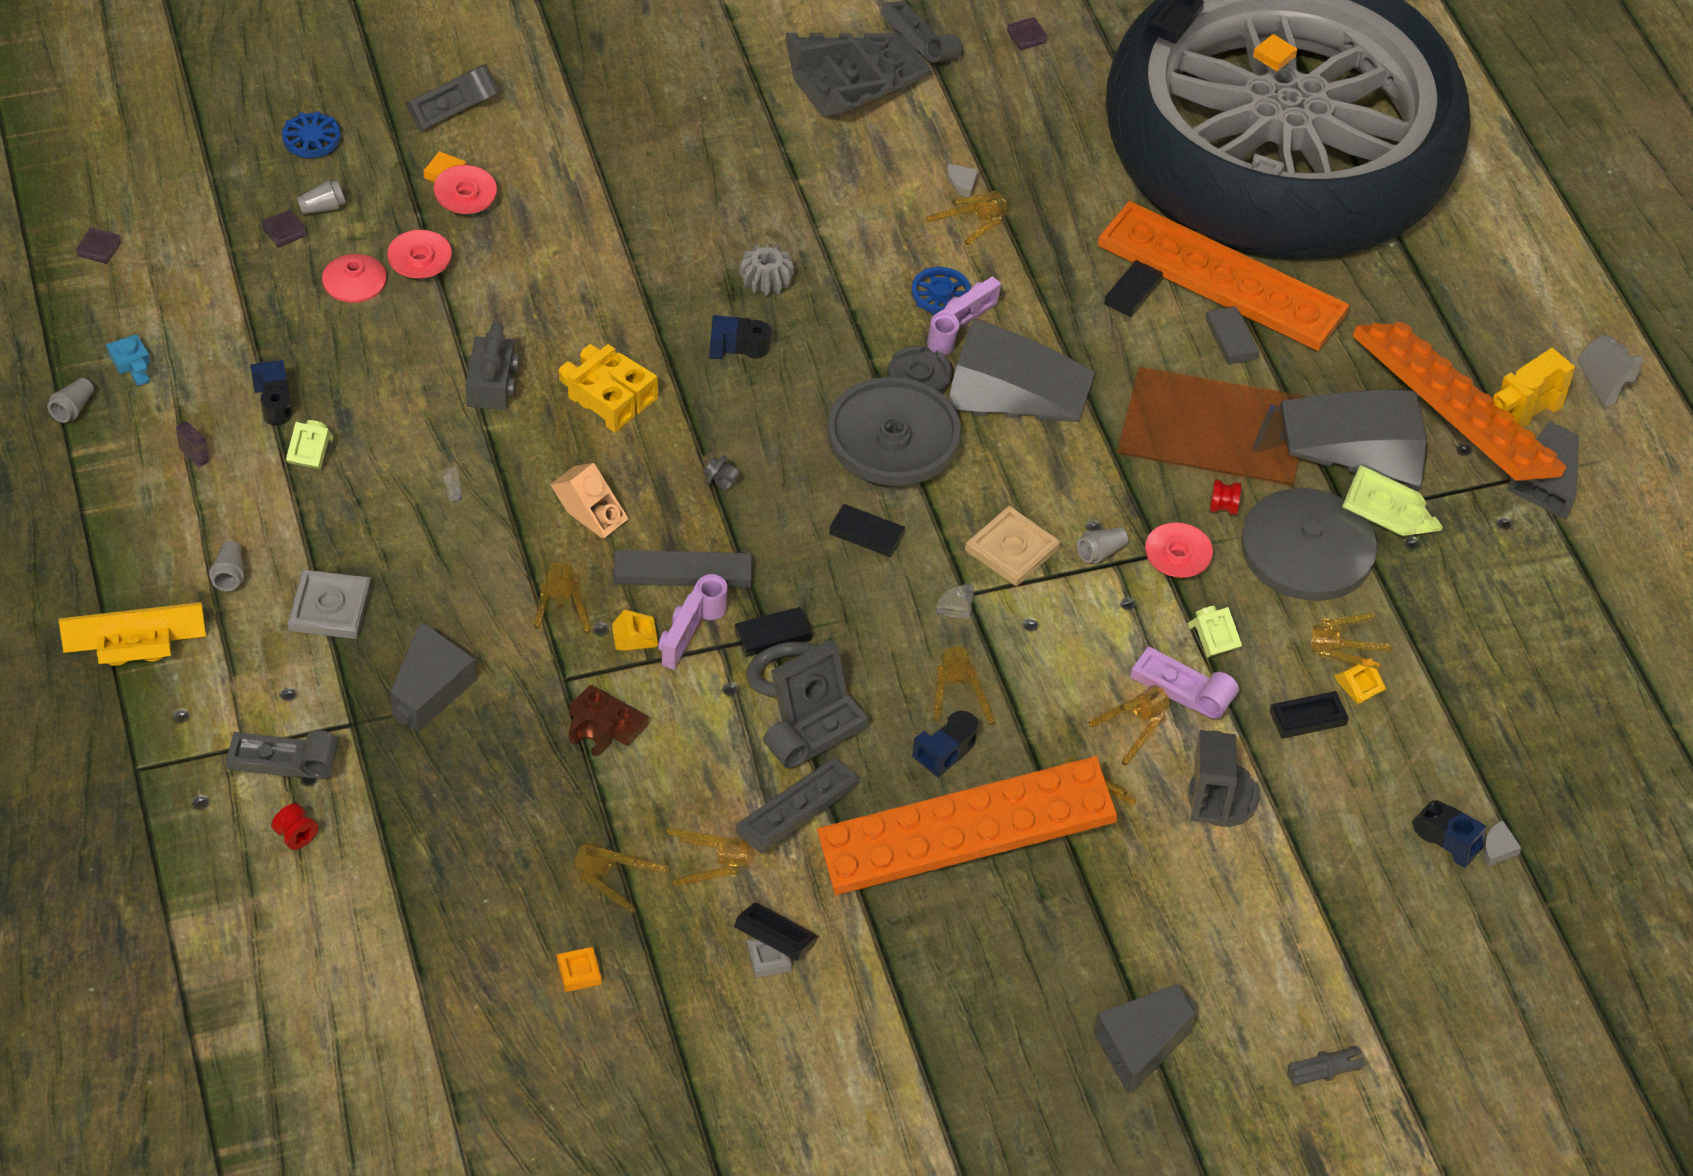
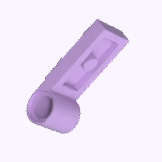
(959, 312)
(707, 602)
(1185, 685)

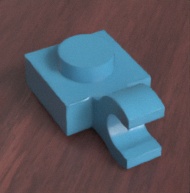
(130, 356)

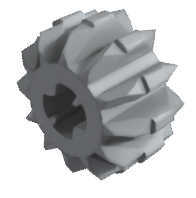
(766, 269)

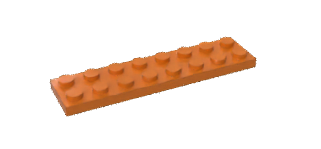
(1224, 275)
(1460, 401)
(966, 825)

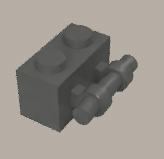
(491, 370)

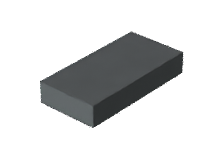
(1232, 335)

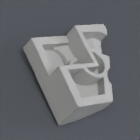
(1609, 367)

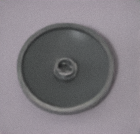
(893, 431)
(1308, 544)

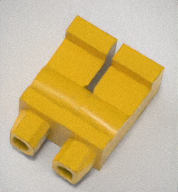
(609, 385)
(1536, 387)

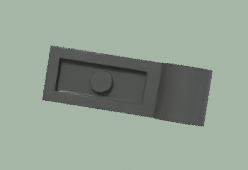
(932, 46)
(452, 97)
(815, 733)
(283, 755)

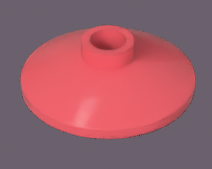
(465, 189)
(419, 254)
(354, 278)
(1178, 550)

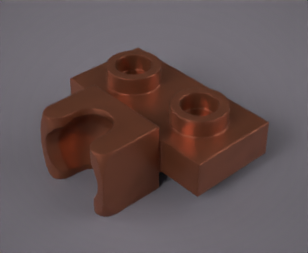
(604, 718)

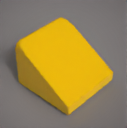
(634, 631)
(1360, 682)

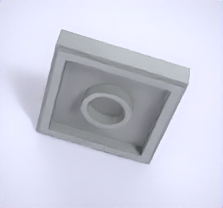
(329, 604)

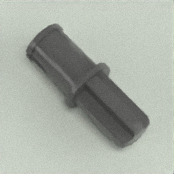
(1324, 1066)

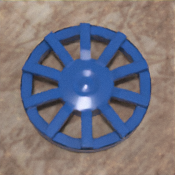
(311, 135)
(939, 289)

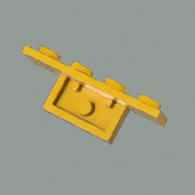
(132, 633)

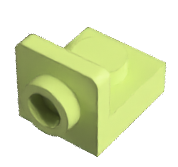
(309, 444)
(1216, 630)

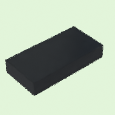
(1175, 19)
(1133, 288)
(867, 530)
(771, 630)
(1308, 714)
(775, 931)

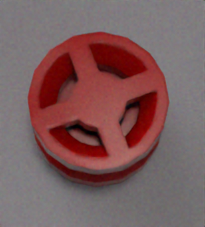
(1225, 497)
(294, 826)

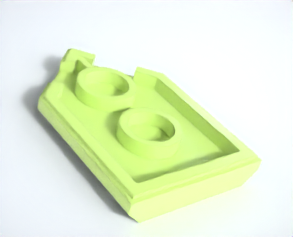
(1389, 504)

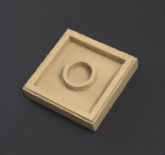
(1012, 546)

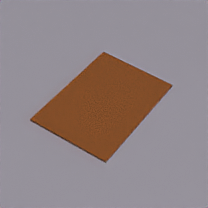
(1208, 426)

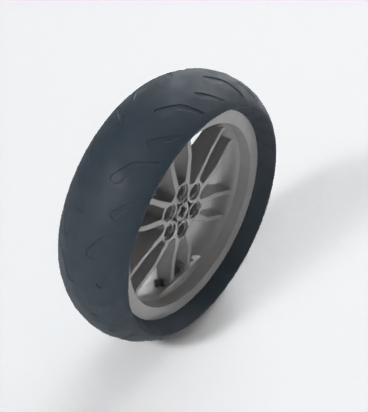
(1293, 212)

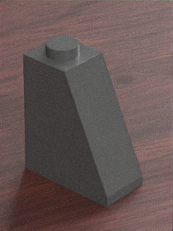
(1553, 493)
(429, 678)
(1214, 777)
(1144, 1033)

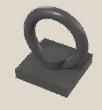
(802, 683)

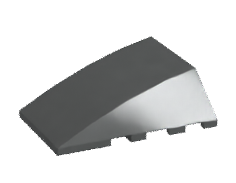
(852, 70)
(1017, 377)
(1359, 429)

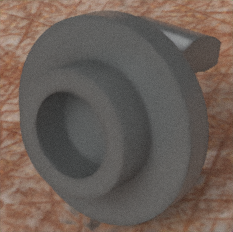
(721, 473)

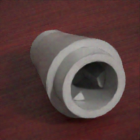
(322, 198)
(70, 400)
(1100, 544)
(227, 567)

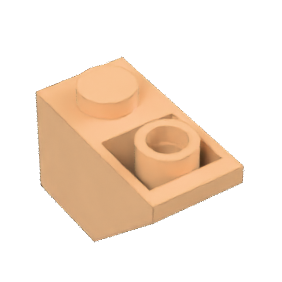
(589, 499)

